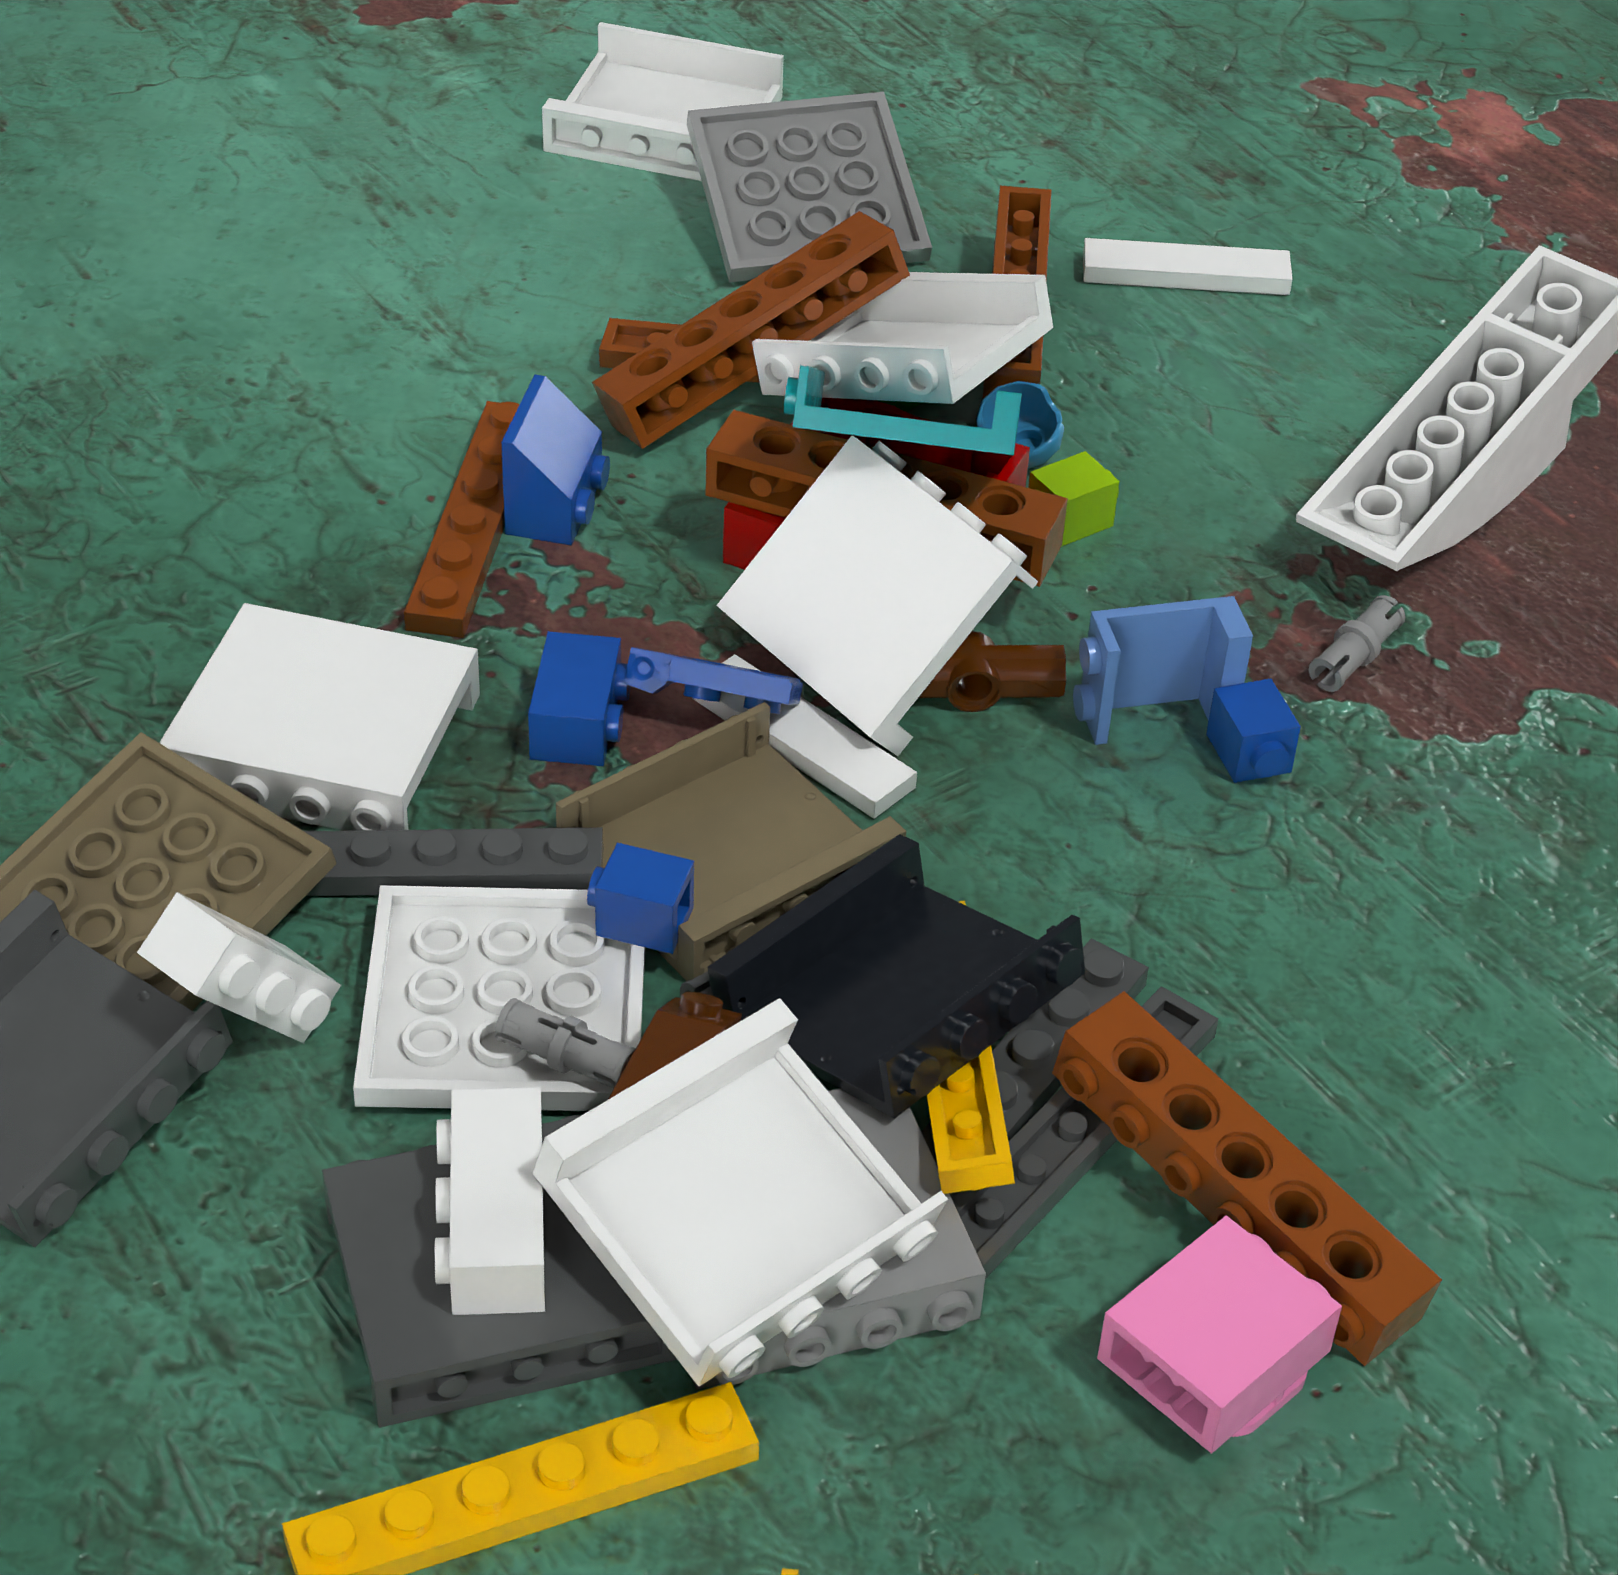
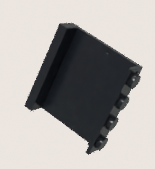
(895, 978)

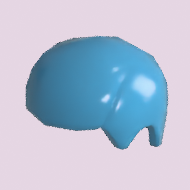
(1038, 422)

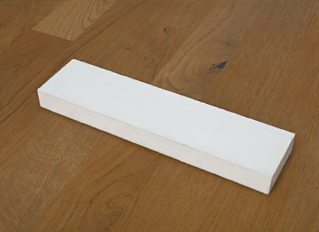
(1187, 266)
(828, 751)

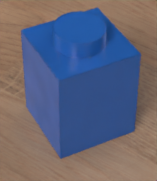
(1253, 730)
(642, 897)

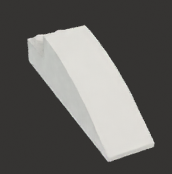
(1475, 419)

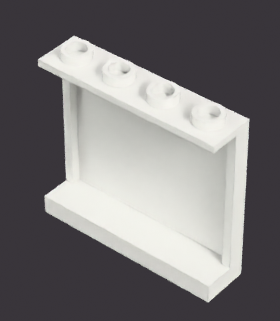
(638, 97)
(918, 339)
(872, 587)
(323, 716)
(732, 1196)

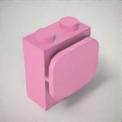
(1220, 1334)

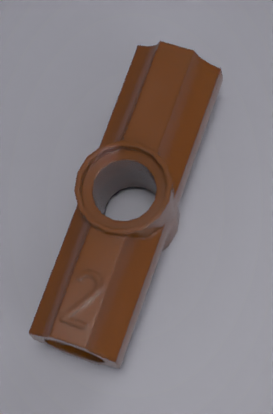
(985, 672)

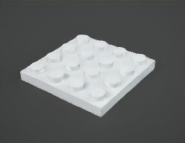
(451, 964)

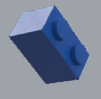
(577, 699)

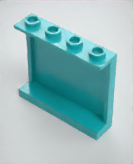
(804, 400)

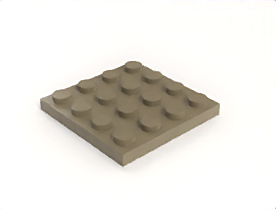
(156, 830)

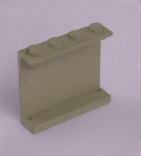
(745, 819)

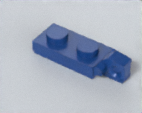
(707, 679)

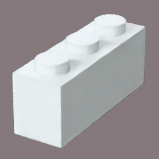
(239, 968)
(491, 1202)

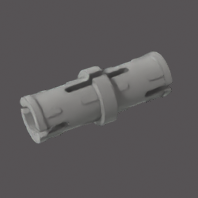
(1357, 643)
(562, 1042)

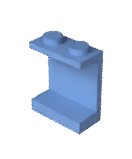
(1159, 657)

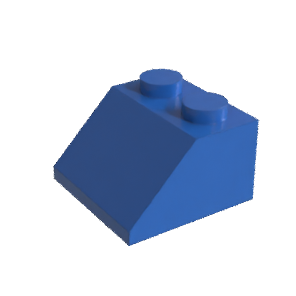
(550, 466)

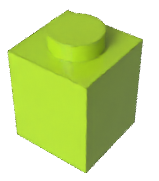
(1089, 490)

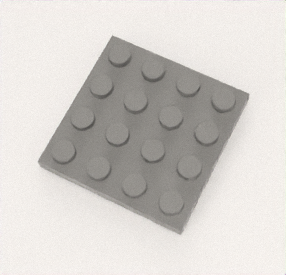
(799, 169)

